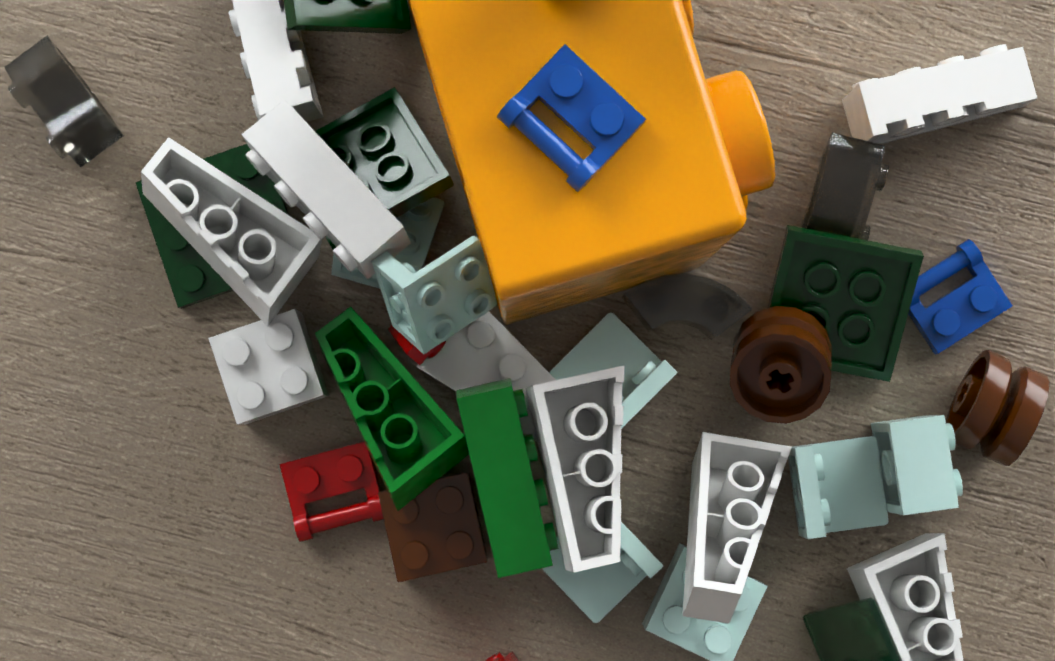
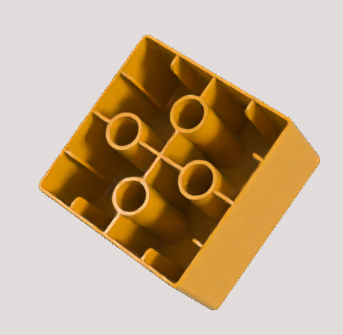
(653, 206)

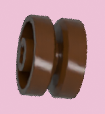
(781, 365)
(998, 407)

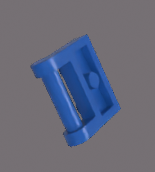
(584, 105)
(962, 308)

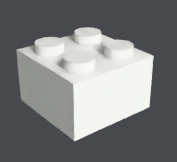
(268, 367)

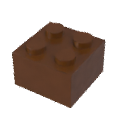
(435, 529)

